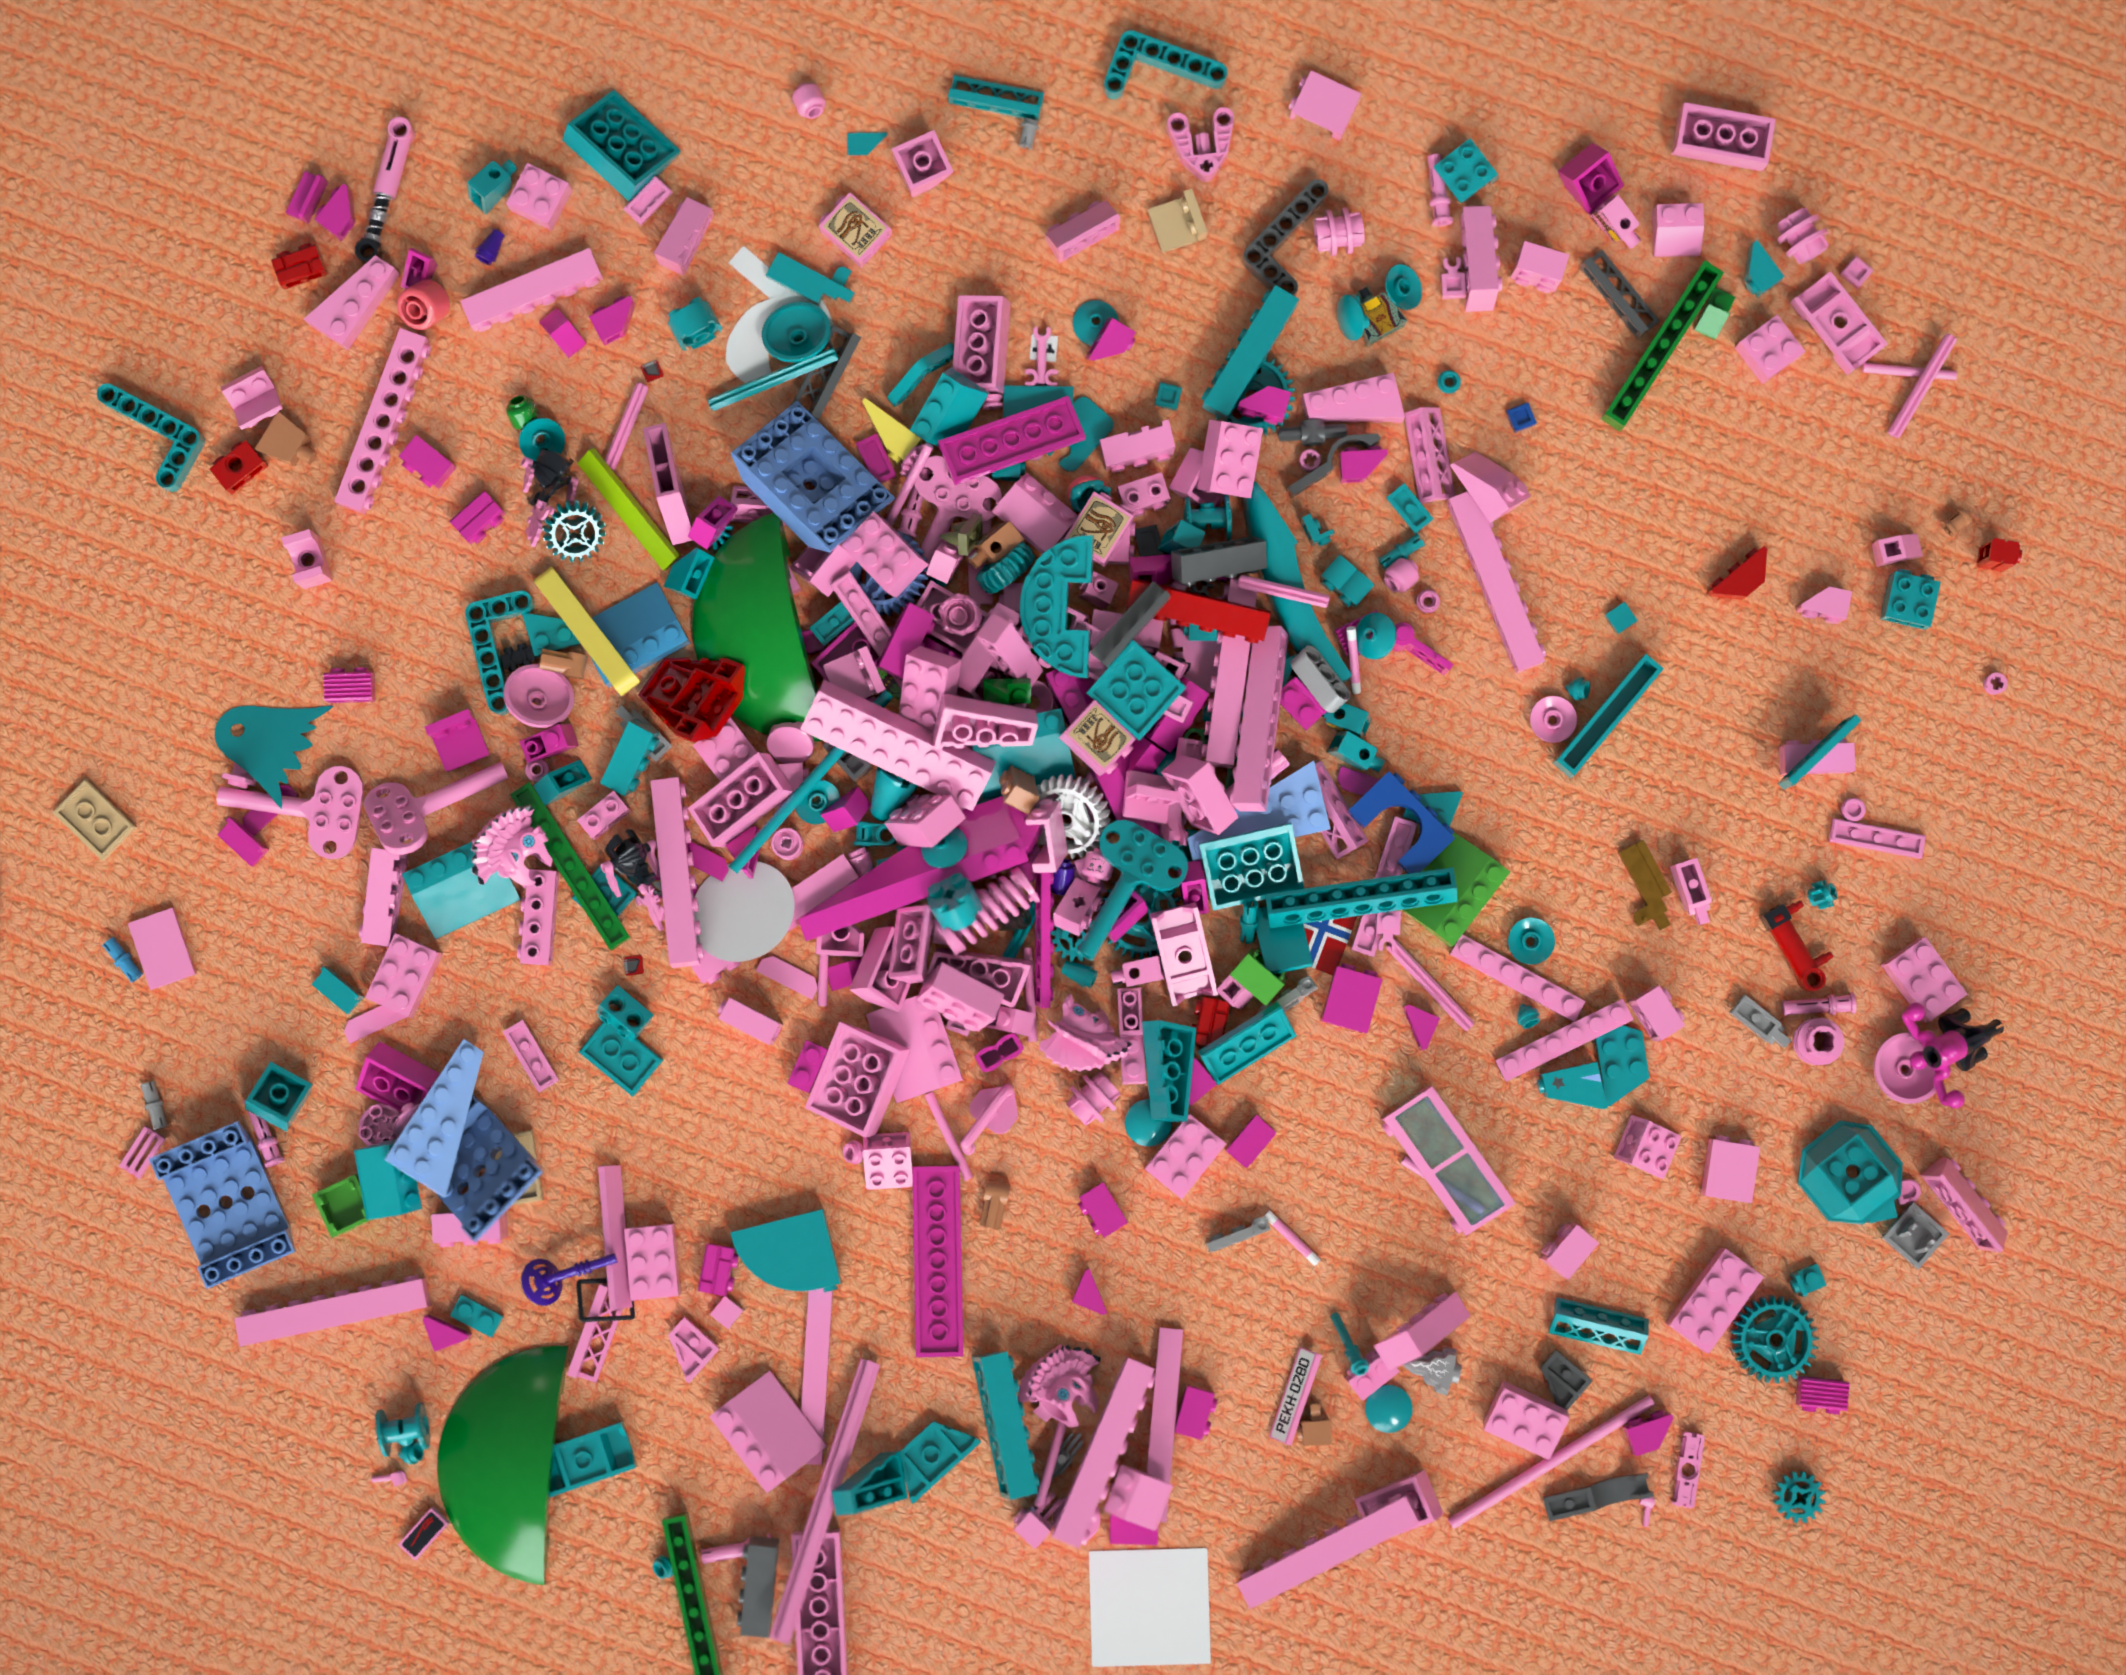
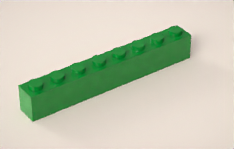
(1662, 346)
(691, 1594)

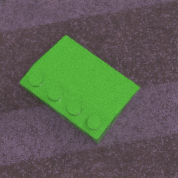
(1476, 881)

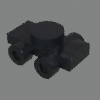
(513, 659)

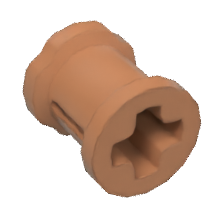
(1956, 522)

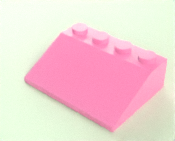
(931, 1057)
(857, 1079)
(1965, 1205)
(768, 1431)

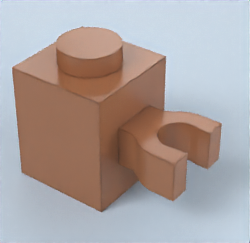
(1315, 1430)

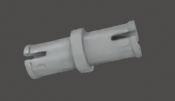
(154, 1105)

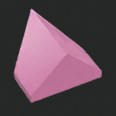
(842, 942)

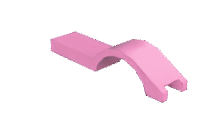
(1174, 828)

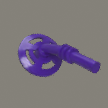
(548, 1279)

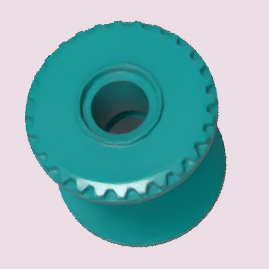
(1208, 514)
(403, 1430)

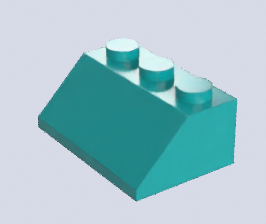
(949, 407)
(384, 1187)

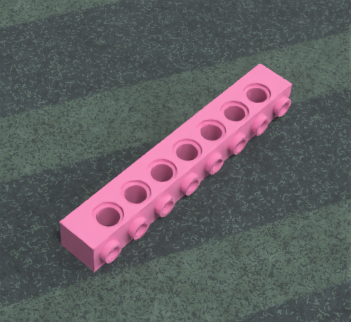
(405, 343)

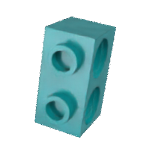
(628, 1010)

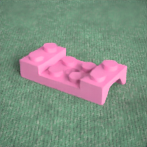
(1849, 344)
(1178, 931)

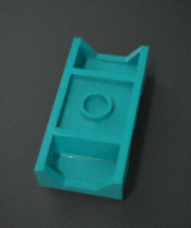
(591, 1458)

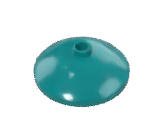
(796, 323)

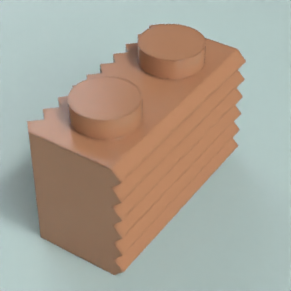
(1019, 789)

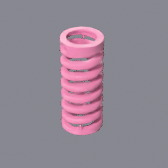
(1018, 881)

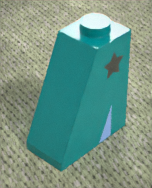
(1574, 1085)

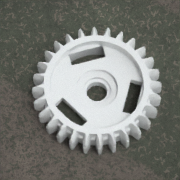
(1072, 798)

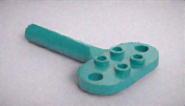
(1141, 860)

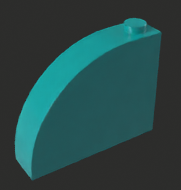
(791, 1253)

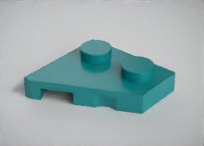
(1443, 804)

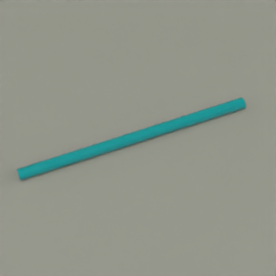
(794, 800)

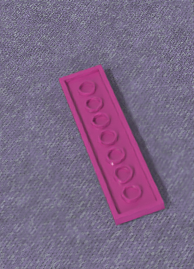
(937, 1261)

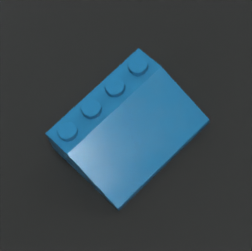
(642, 629)

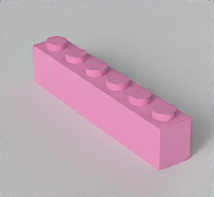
(531, 290)

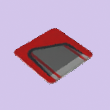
(652, 371)
(633, 965)

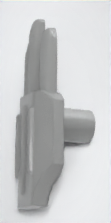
(1064, 1458)

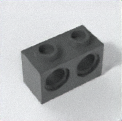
(851, 764)

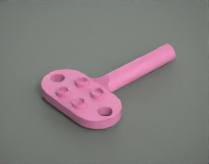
(952, 502)
(331, 811)
(402, 816)

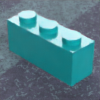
(630, 757)

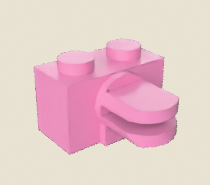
(1034, 1525)

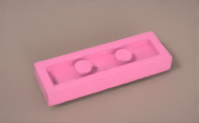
(531, 1056)

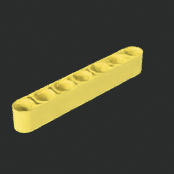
(586, 631)

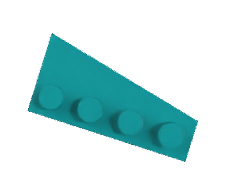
(1169, 1068)

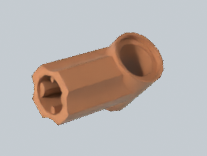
(568, 663)
(995, 1199)

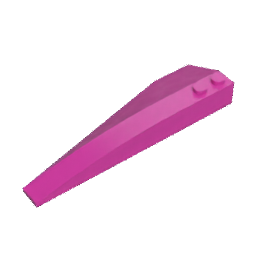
(906, 876)

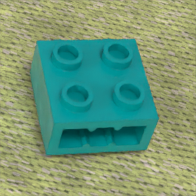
(1910, 599)

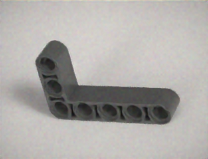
(1280, 236)

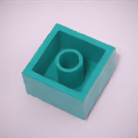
(278, 1096)

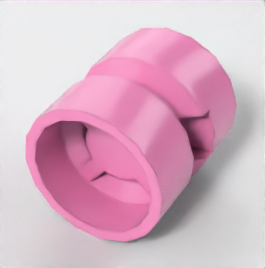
(787, 844)

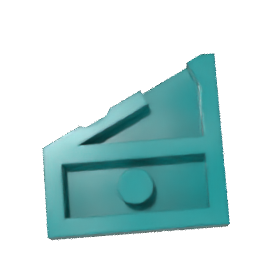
(548, 633)

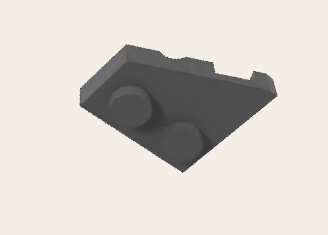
(1564, 1379)

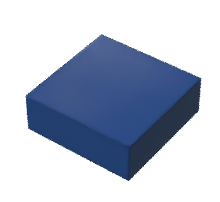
(1521, 417)

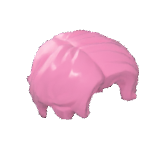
(960, 614)

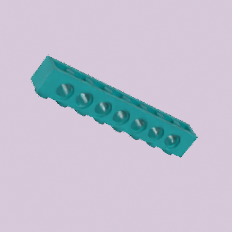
(1361, 897)

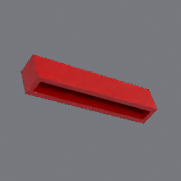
(1208, 612)

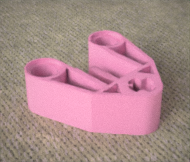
(1182, 144)

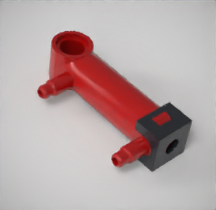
(1792, 946)

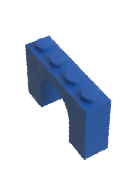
(1391, 793)

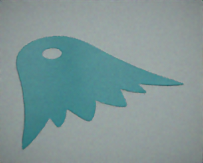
(267, 741)

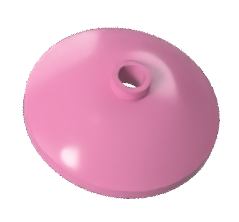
(546, 688)
(1908, 1087)

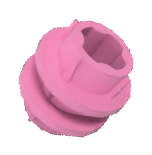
(1339, 231)
(1802, 235)
(1804, 1040)
(1093, 1098)

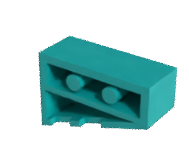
(872, 1486)

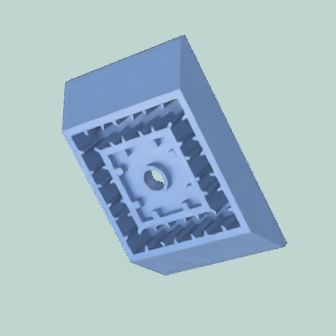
(798, 451)

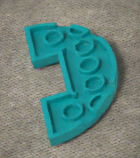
(1046, 605)

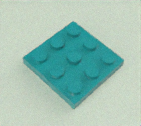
(1136, 689)

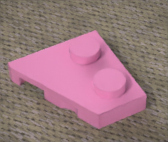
(691, 1348)

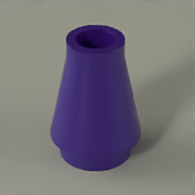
(489, 248)

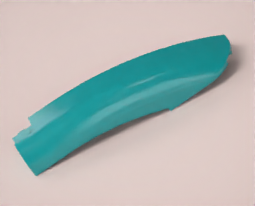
(1282, 568)

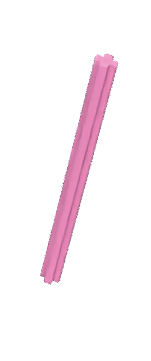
(823, 1502)

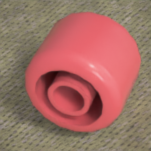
(423, 304)

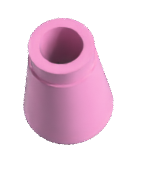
(860, 861)

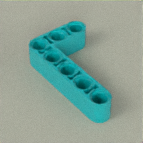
(1159, 61)
(159, 425)
(490, 645)

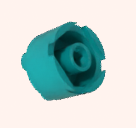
(694, 324)
(954, 902)

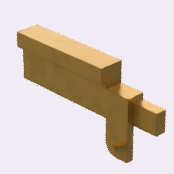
(1648, 882)

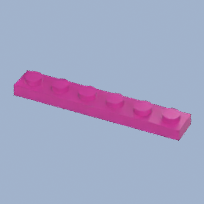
(1043, 945)

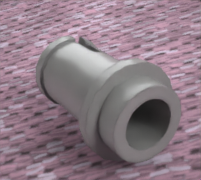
(1028, 133)

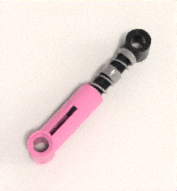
(386, 186)

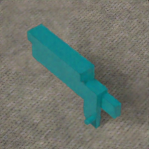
(808, 282)

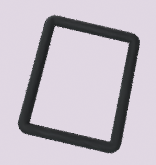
(604, 1318)

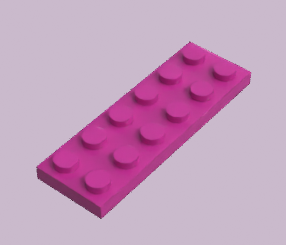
(1011, 440)

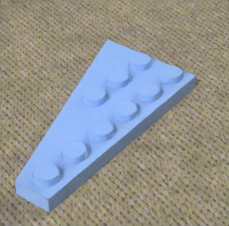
(1291, 800)
(433, 1134)

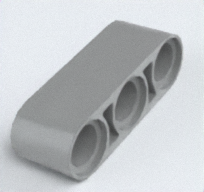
(1320, 679)

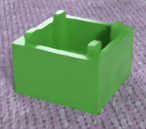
(1256, 978)
(341, 1206)

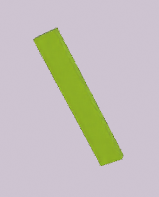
(628, 509)

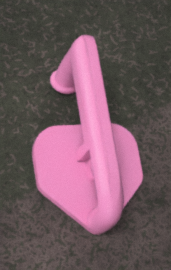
(991, 1109)

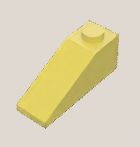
(894, 436)

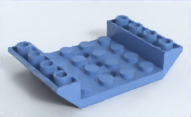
(503, 1179)
(231, 1237)

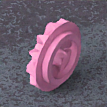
(910, 459)

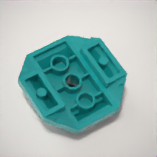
(1832, 1191)

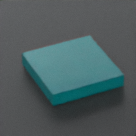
(618, 904)

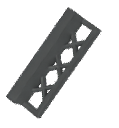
(1615, 297)
(833, 376)
(1130, 624)

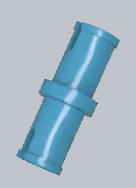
(122, 959)

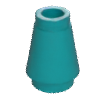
(1080, 973)

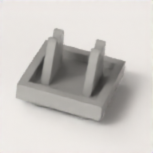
(1915, 1235)

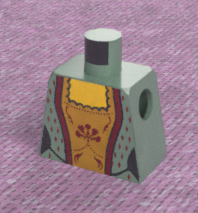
(1382, 315)

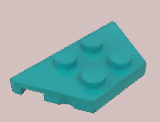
(1621, 1062)
(933, 1456)

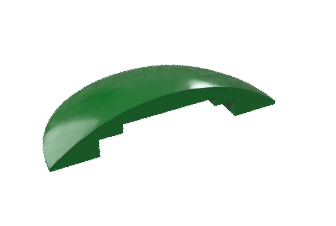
(752, 619)
(500, 1461)

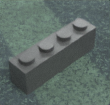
(1218, 560)
(759, 1586)

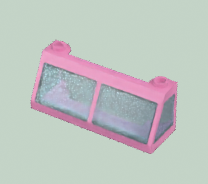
(1448, 1160)

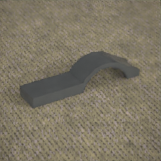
(1324, 470)
(1597, 1496)

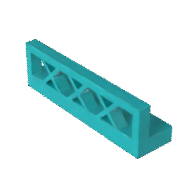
(995, 103)
(1600, 1322)

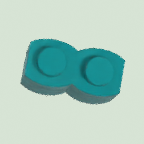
(1346, 581)

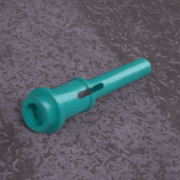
(1358, 1364)

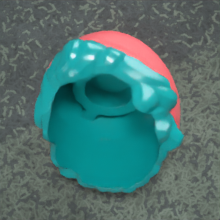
(1082, 489)

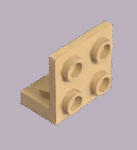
(1178, 222)

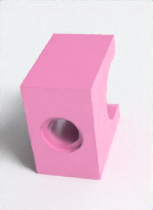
(302, 546)

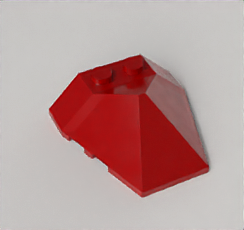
(695, 695)

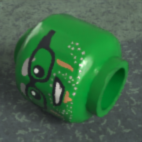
(521, 411)

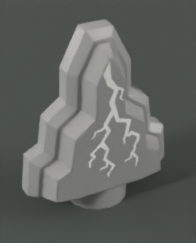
(1437, 1369)

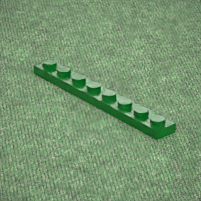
(573, 869)

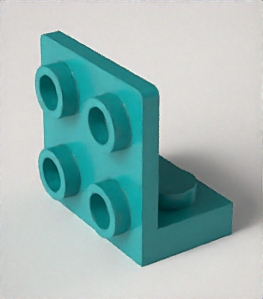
(1466, 170)

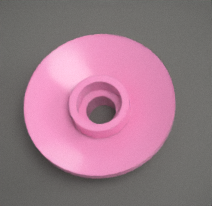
(1565, 719)

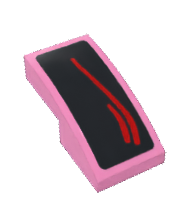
(424, 1533)

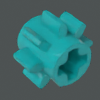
(1822, 894)

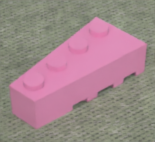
(353, 303)
(1359, 401)
(982, 723)
(383, 897)
(998, 972)
(1422, 1330)

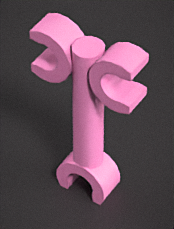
(1041, 376)

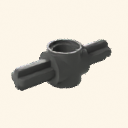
(1312, 432)

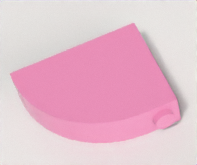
(668, 483)

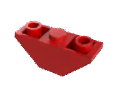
(1742, 577)

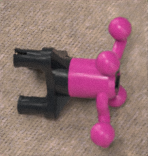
(1957, 1044)

